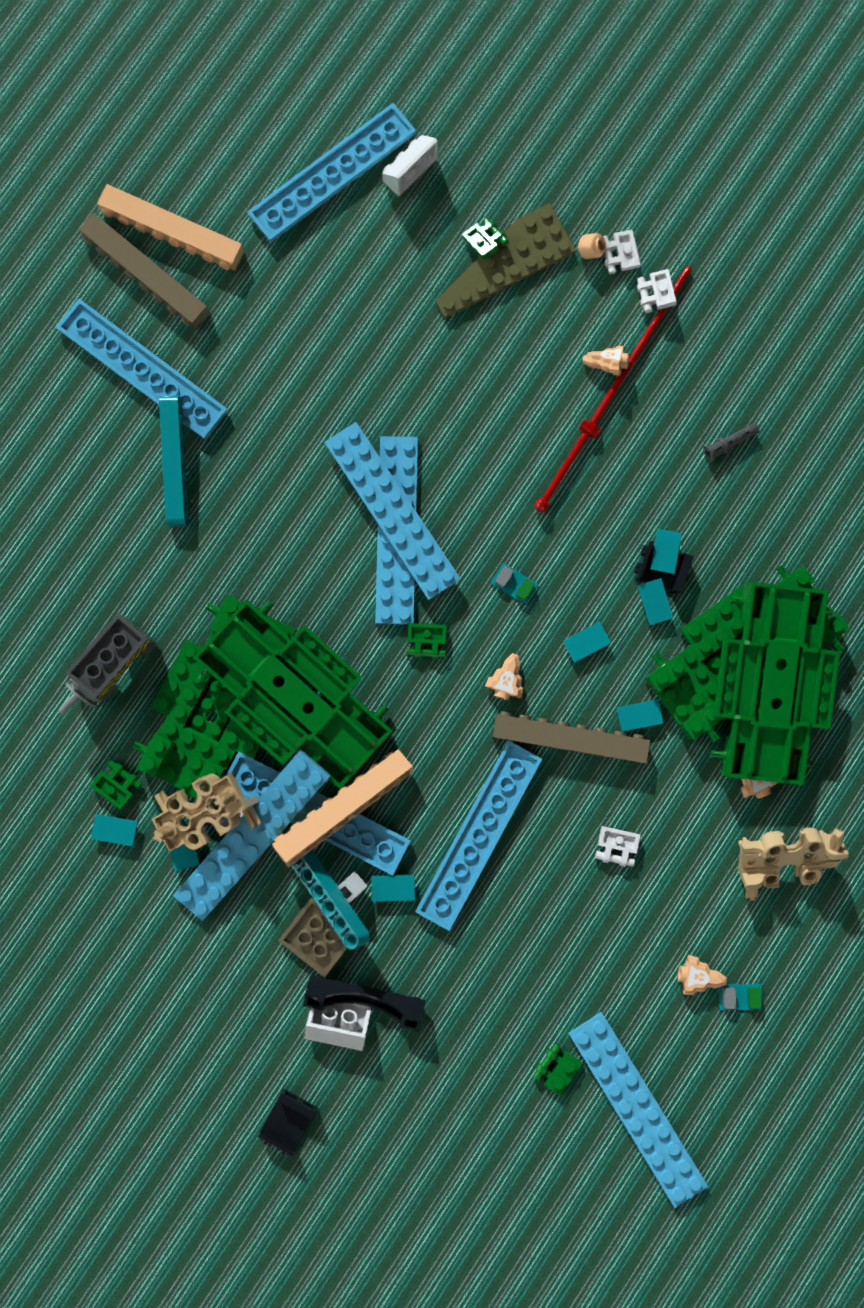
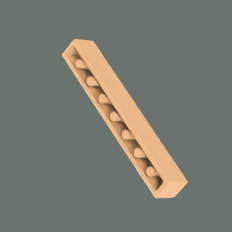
(170, 227)
(342, 808)

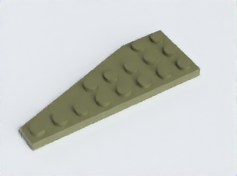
(534, 244)

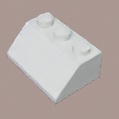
(410, 164)
(339, 1025)

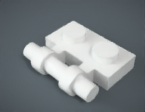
(626, 252)
(662, 289)
(618, 840)

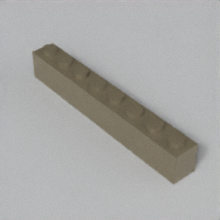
(144, 271)
(571, 738)

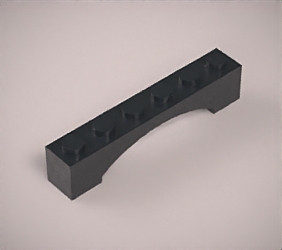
(326, 992)

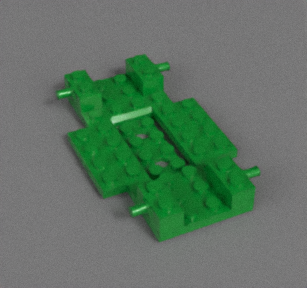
(793, 627)
(246, 652)
(690, 685)
(191, 752)

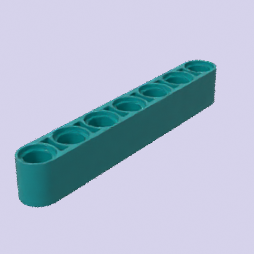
(173, 461)
(331, 901)

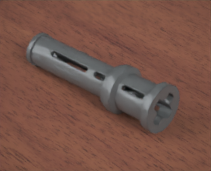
(723, 445)

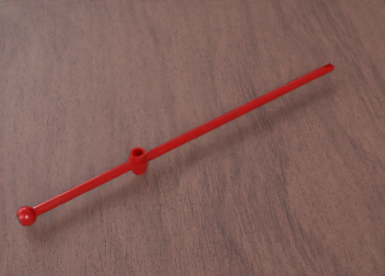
(589, 428)

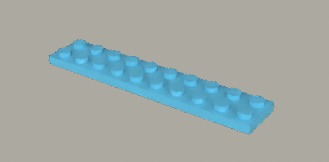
(331, 172)
(140, 366)
(392, 511)
(393, 578)
(478, 835)
(358, 837)
(245, 845)
(638, 1110)

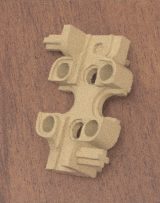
(226, 793)
(758, 870)

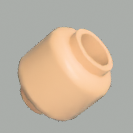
(592, 246)

